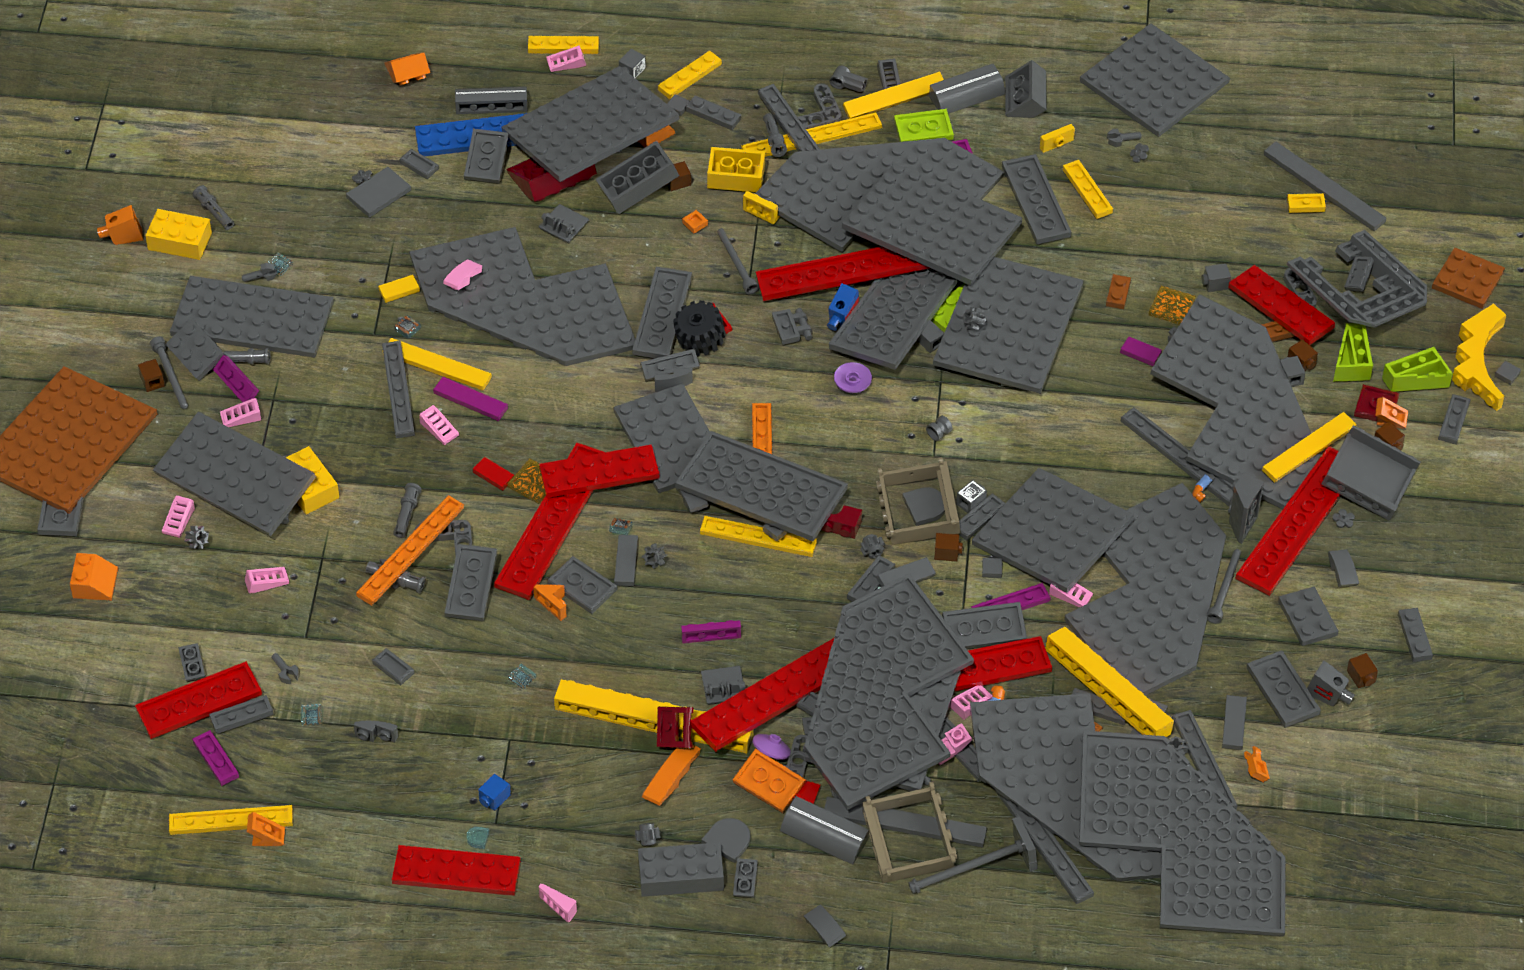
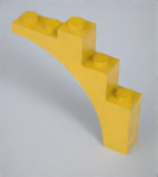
(1470, 354)

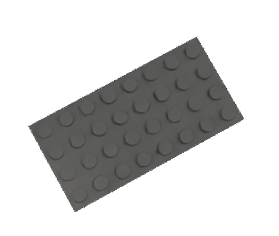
(255, 315)
(892, 316)
(234, 473)
(761, 485)

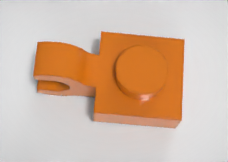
(1257, 767)

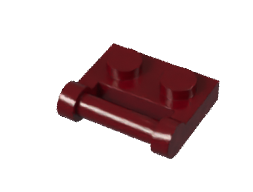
(669, 726)

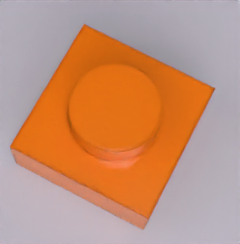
(695, 221)

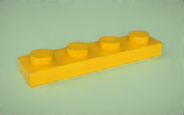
(557, 44)
(689, 74)
(1087, 189)

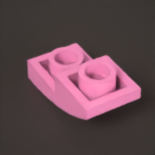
(460, 276)
(956, 740)

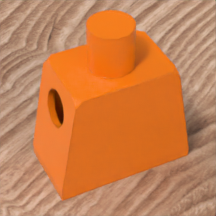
(122, 226)

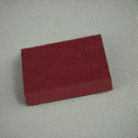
(1367, 401)

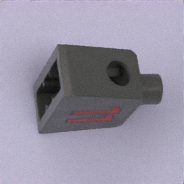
(1329, 685)

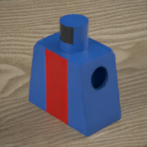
(842, 306)

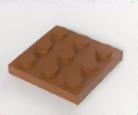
(1468, 278)

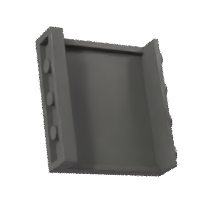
(1371, 472)

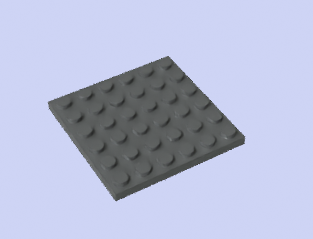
(1154, 79)
(1053, 530)

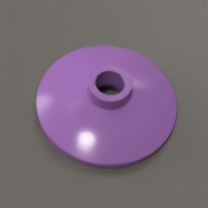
(852, 377)
(771, 746)

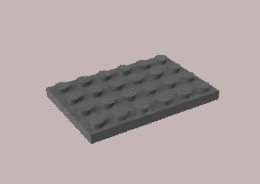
(669, 424)

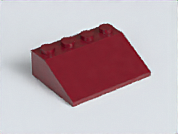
(539, 183)

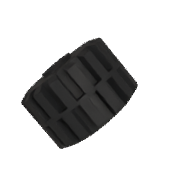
(699, 327)

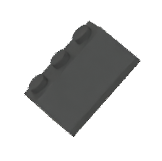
(1025, 91)
(1244, 505)

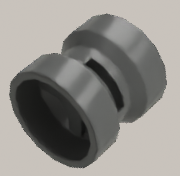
(939, 428)

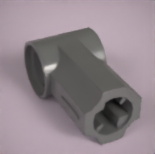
(844, 78)

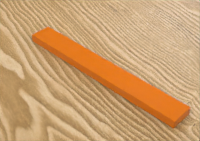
(410, 550)

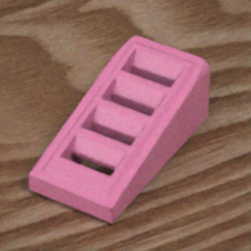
(574, 54)
(252, 413)
(432, 415)
(181, 505)
(255, 584)
(1068, 597)
(957, 702)
(559, 902)

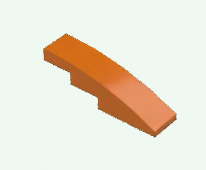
(670, 773)

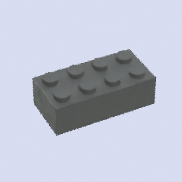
(637, 177)
(680, 869)

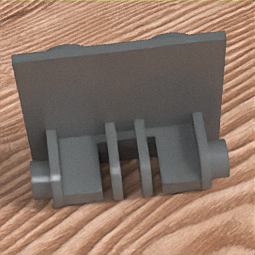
(563, 223)
(722, 683)

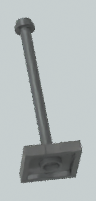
(1023, 845)

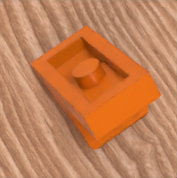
(1390, 412)
(551, 598)
(265, 831)

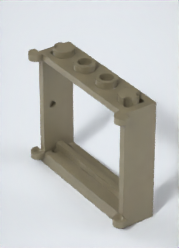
(913, 474)
(877, 840)

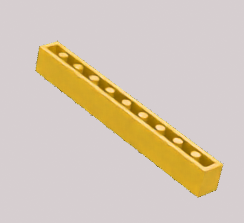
(626, 710)

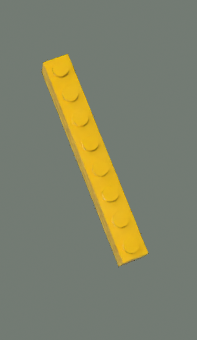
(1108, 684)

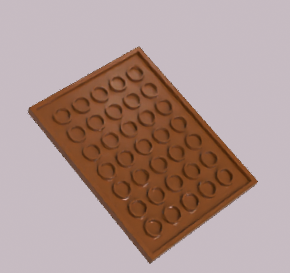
(69, 438)

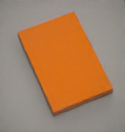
(769, 780)

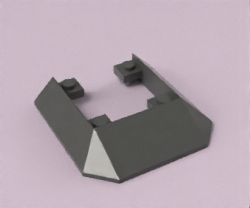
(1398, 286)

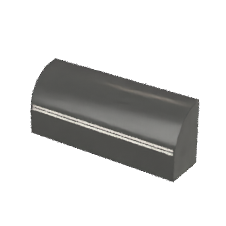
(967, 89)
(491, 100)
(824, 830)

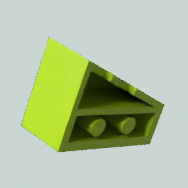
(1354, 356)
(1417, 372)

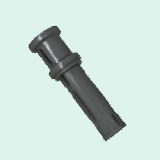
(775, 139)
(225, 221)
(251, 356)
(408, 503)
(405, 580)

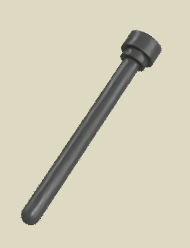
(749, 284)
(159, 346)
(1215, 613)

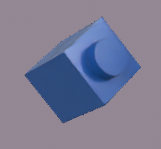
(494, 792)

